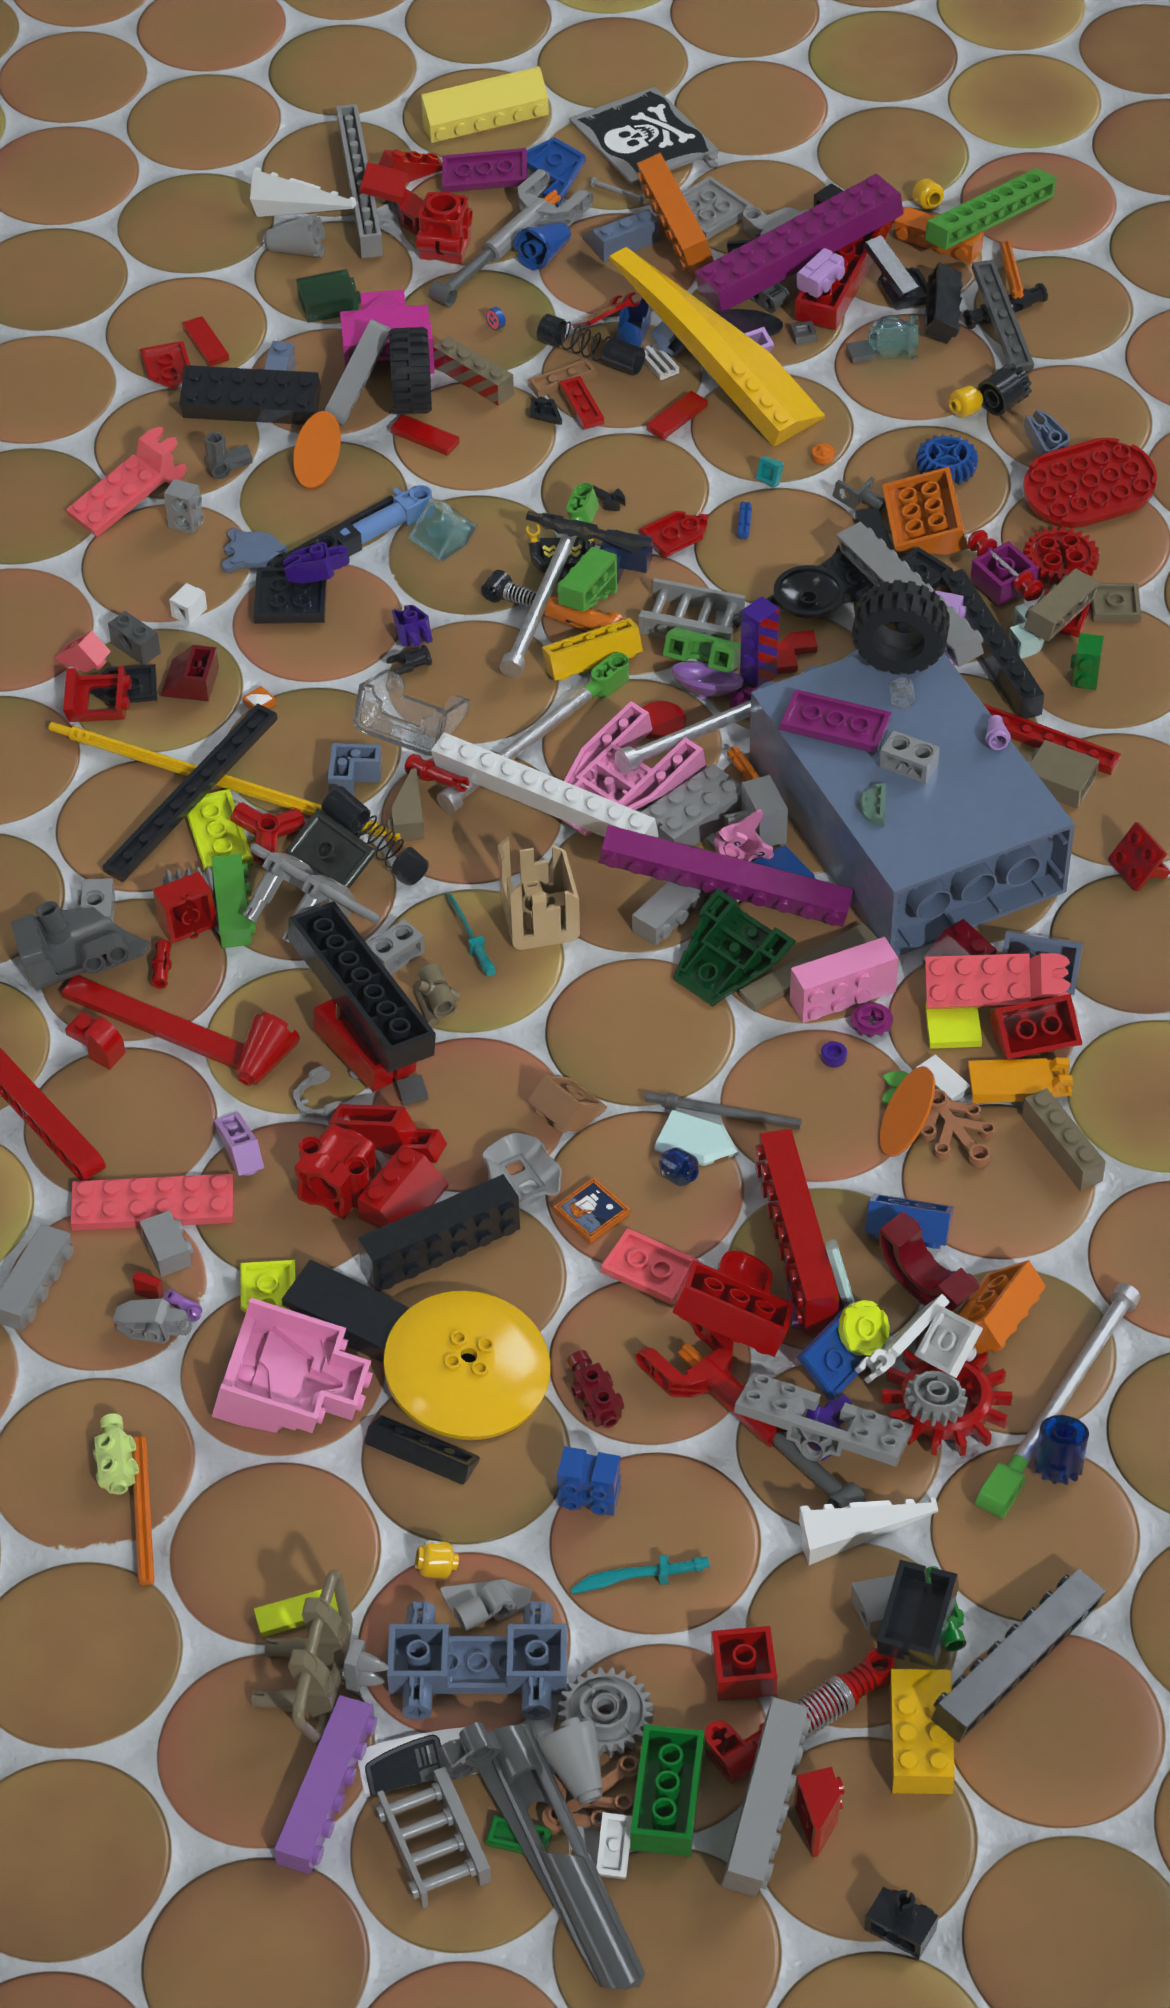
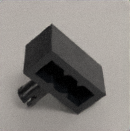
(901, 1921)

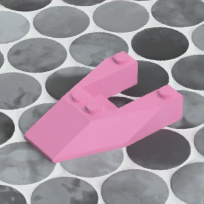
(598, 772)

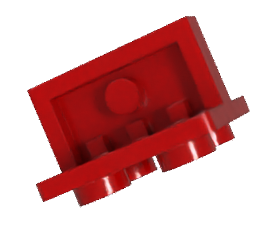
(1139, 857)

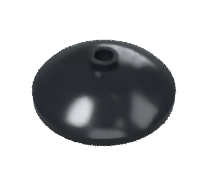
(809, 591)

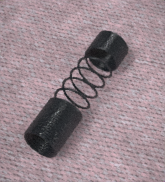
(615, 354)
(353, 815)

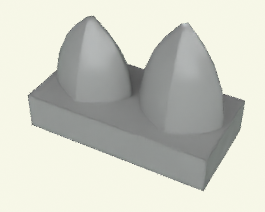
(362, 1668)

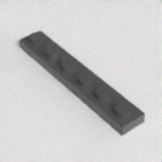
(1002, 314)

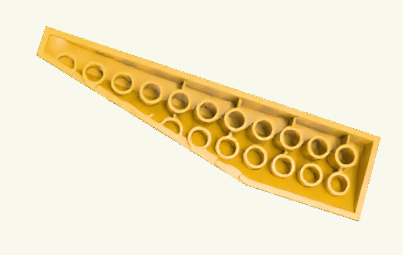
(732, 358)

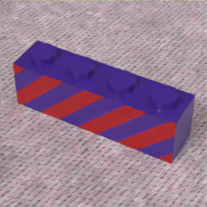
(759, 642)

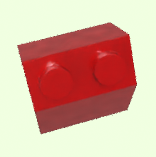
(818, 1805)

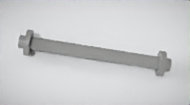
(594, 182)

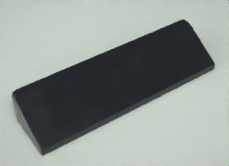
(421, 1449)

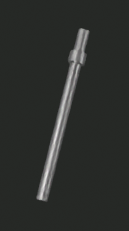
(672, 1101)

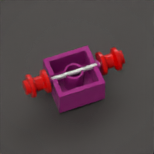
(1002, 570)

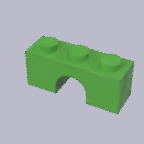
(718, 652)

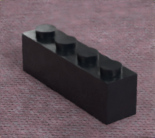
(943, 303)

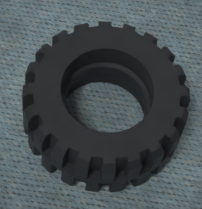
(410, 370)
(905, 604)

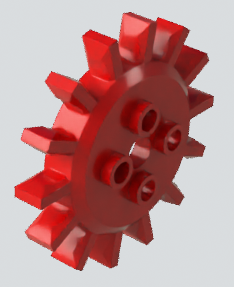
(976, 1413)

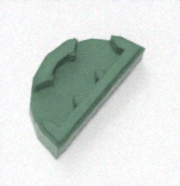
(873, 804)

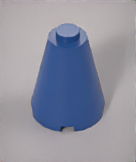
(541, 244)

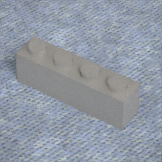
(666, 911)
(33, 1276)

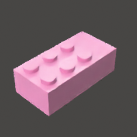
(843, 979)

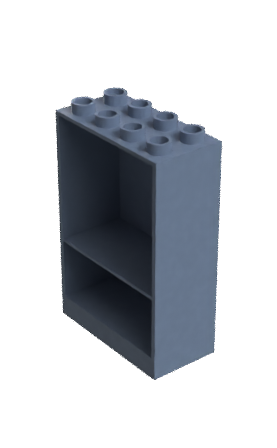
(959, 847)

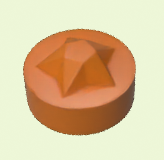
(823, 454)

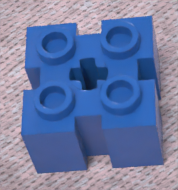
(589, 1481)

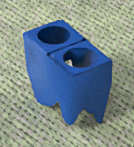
(626, 330)

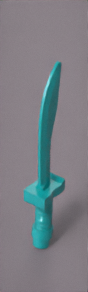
(476, 944)
(662, 1570)

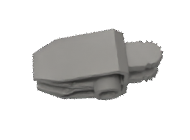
(151, 1320)

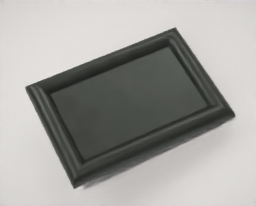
(331, 849)

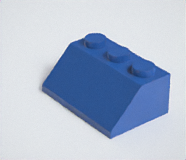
(932, 1217)

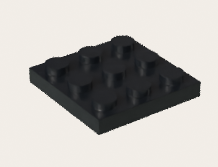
(287, 601)

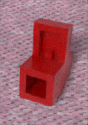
(101, 1038)

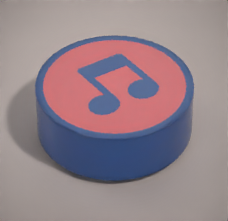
(495, 318)

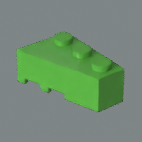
(589, 580)

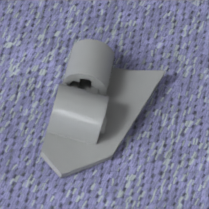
(481, 1601)

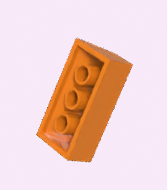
(1002, 1303)

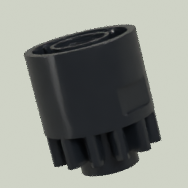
(1004, 389)

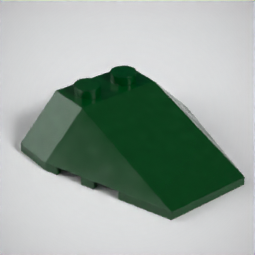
(728, 950)

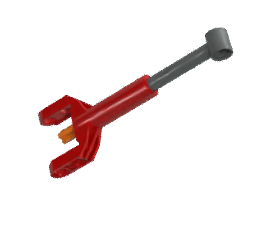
(715, 1376)

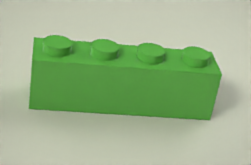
(232, 900)

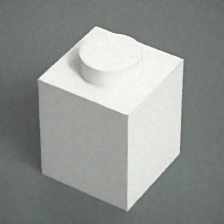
(188, 604)

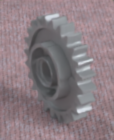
(611, 1692)

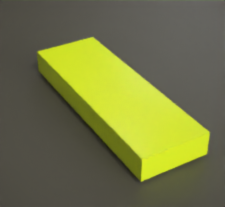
(285, 1614)

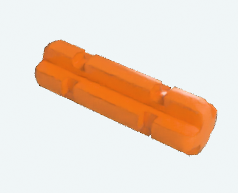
(741, 763)

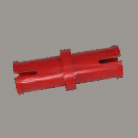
(161, 964)

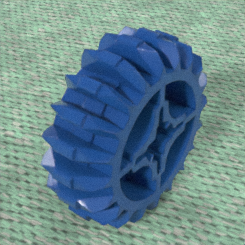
(948, 452)

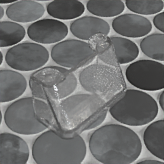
(403, 720)

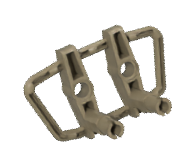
(326, 1642)

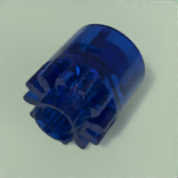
(1061, 1448)

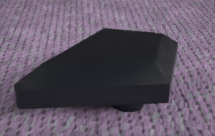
(545, 410)

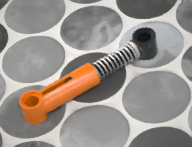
(500, 586)

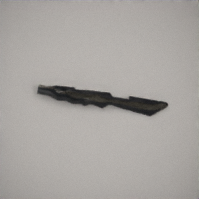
(587, 531)

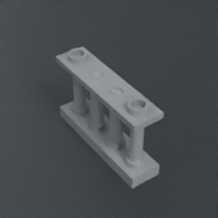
(659, 624)
(463, 1840)

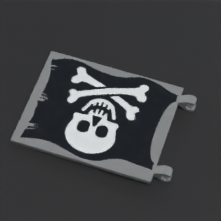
(641, 128)

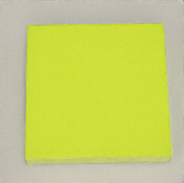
(953, 1028)

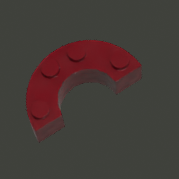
(916, 1267)

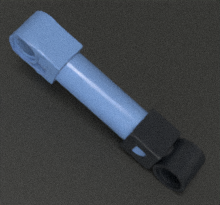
(405, 509)

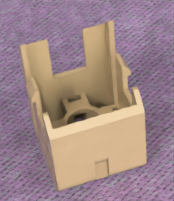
(554, 905)

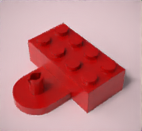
(735, 1302)

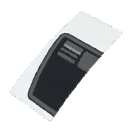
(403, 1761)

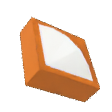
(260, 696)

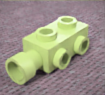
(114, 1456)

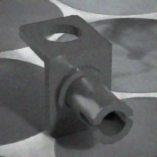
(863, 494)

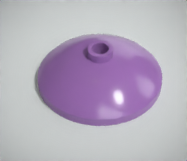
(706, 681)

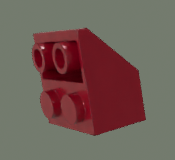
(192, 674)

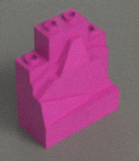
(389, 310)

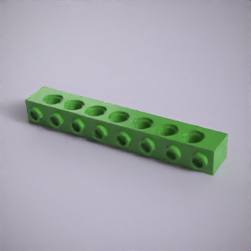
(990, 208)

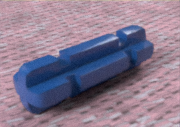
(744, 520)

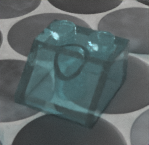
(442, 529)

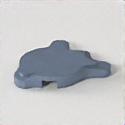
(251, 550)

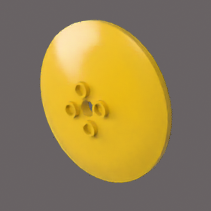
(460, 1396)

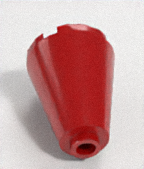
(264, 1048)

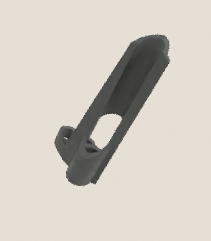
(516, 1779)

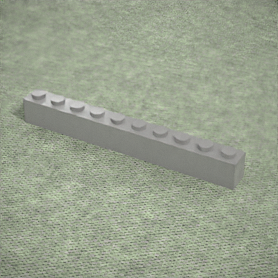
(355, 163)
(883, 565)

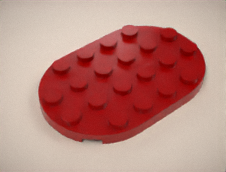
(1089, 482)

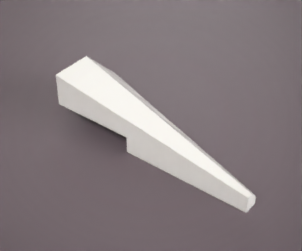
(279, 196)
(839, 1529)

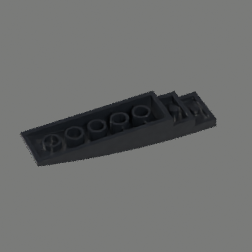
(349, 1304)

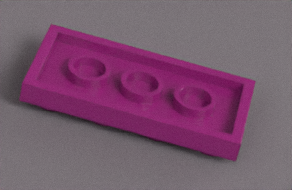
(484, 170)
(835, 721)

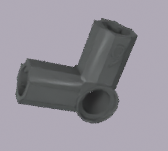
(221, 461)

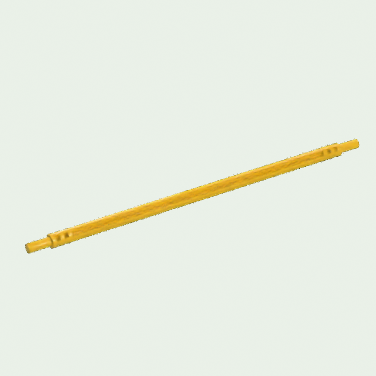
(184, 768)

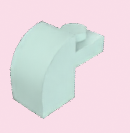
(1023, 640)

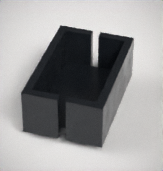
(917, 1614)

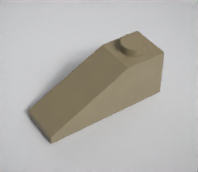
(407, 810)

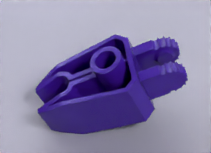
(315, 563)
(412, 626)

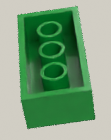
(667, 1790)

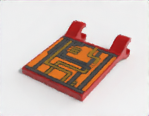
(608, 310)

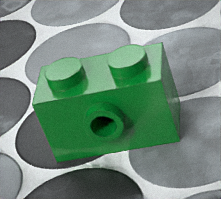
(1087, 661)

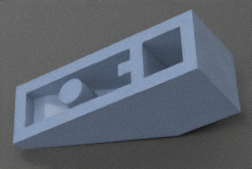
(281, 356)

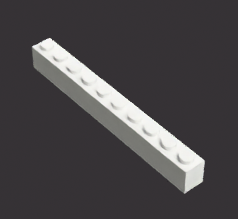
(537, 788)

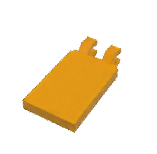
(1018, 1078)

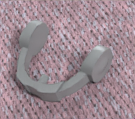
(315, 1077)

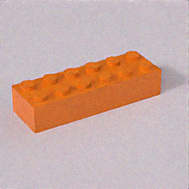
(674, 214)

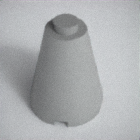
(297, 237)

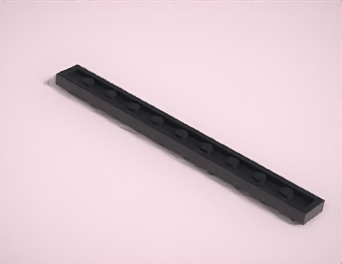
(189, 793)

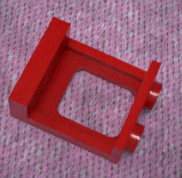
(78, 693)

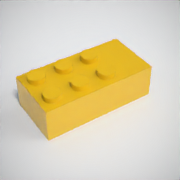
(919, 1748)

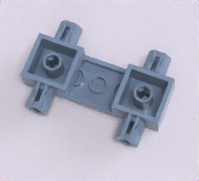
(430, 1661)

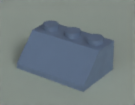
(630, 232)
(1034, 944)

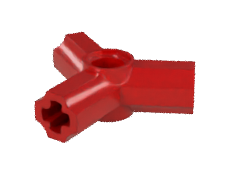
(267, 826)

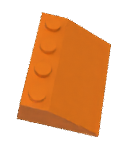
(925, 513)

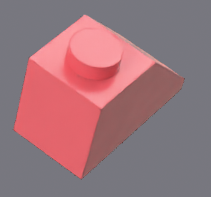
(84, 653)

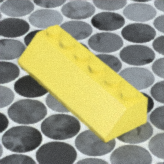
(484, 104)

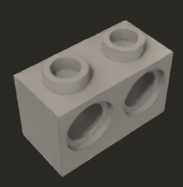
(183, 506)
(909, 757)
(398, 946)

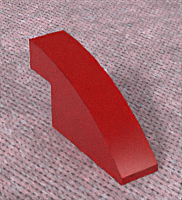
(389, 1129)

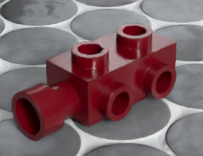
(592, 1386)

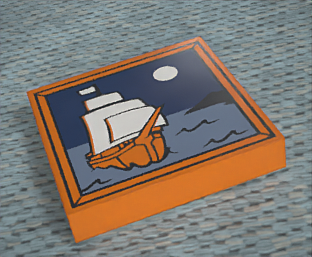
(592, 1210)

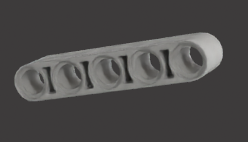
(358, 371)

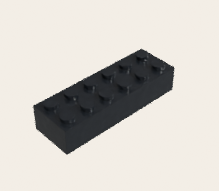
(249, 394)
(439, 1233)

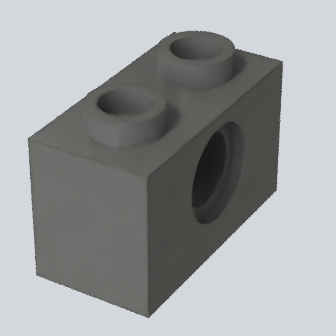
(134, 638)

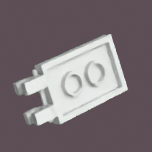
(884, 1358)

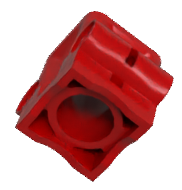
(444, 227)
(335, 1169)

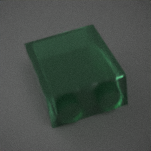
(327, 295)

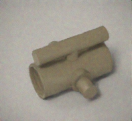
(434, 993)

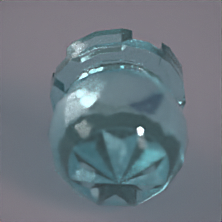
(893, 337)

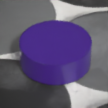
(833, 1054)

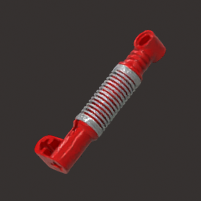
(839, 1694)

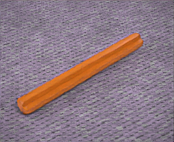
(1011, 269)

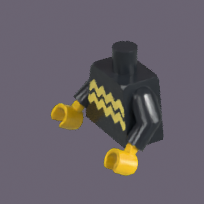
(543, 551)

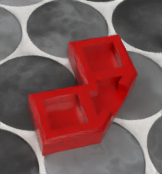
(793, 644)

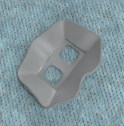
(533, 1157)

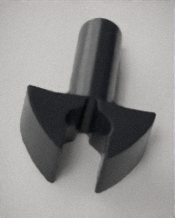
(610, 499)

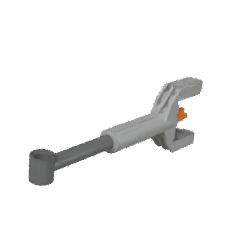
(533, 212)

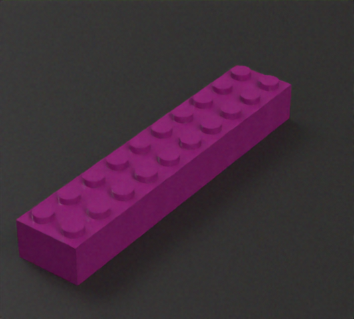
(798, 241)

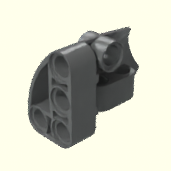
(71, 943)

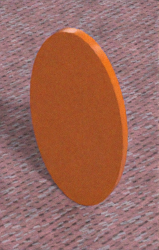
(317, 450)
(907, 1111)

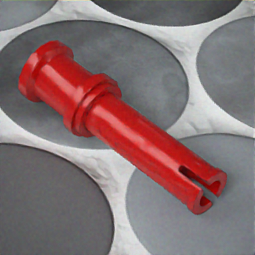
(428, 771)

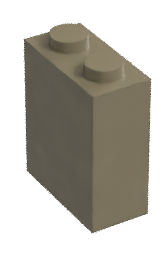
(1065, 772)

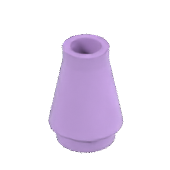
(997, 733)

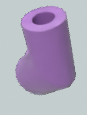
(191, 1307)

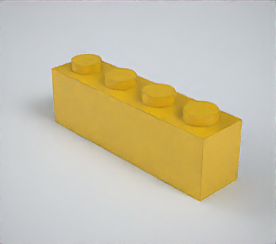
(590, 648)

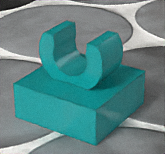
(770, 471)

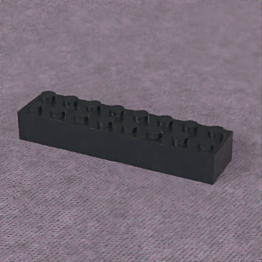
(361, 986)

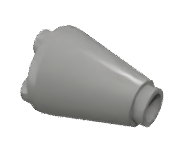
(574, 1757)

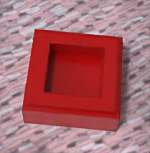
(147, 1286)

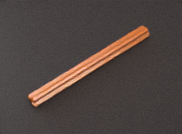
(143, 1514)

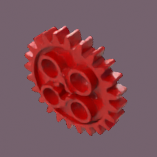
(1074, 551)

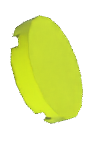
(863, 1327)

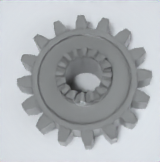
(935, 1397)

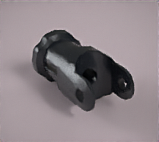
(411, 659)

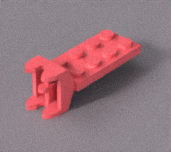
(128, 483)
(994, 980)

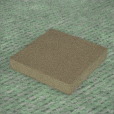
(1116, 603)

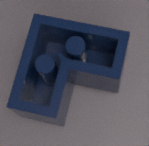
(635, 561)

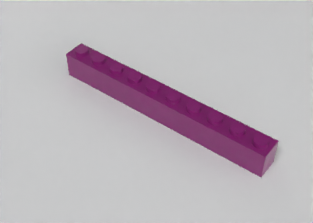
(733, 876)

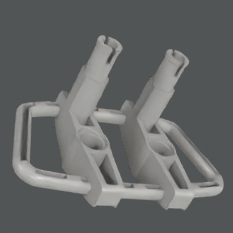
(317, 888)

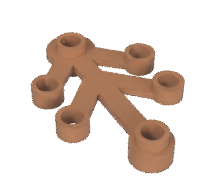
(958, 1126)
(605, 1803)

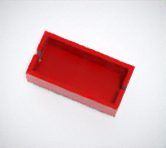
(352, 1048)

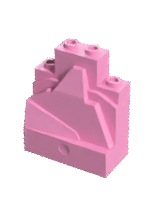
(289, 1372)

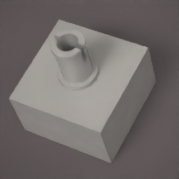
(763, 795)

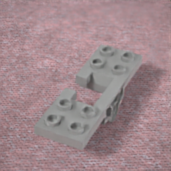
(786, 1407)

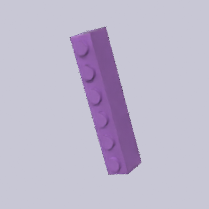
(325, 1785)

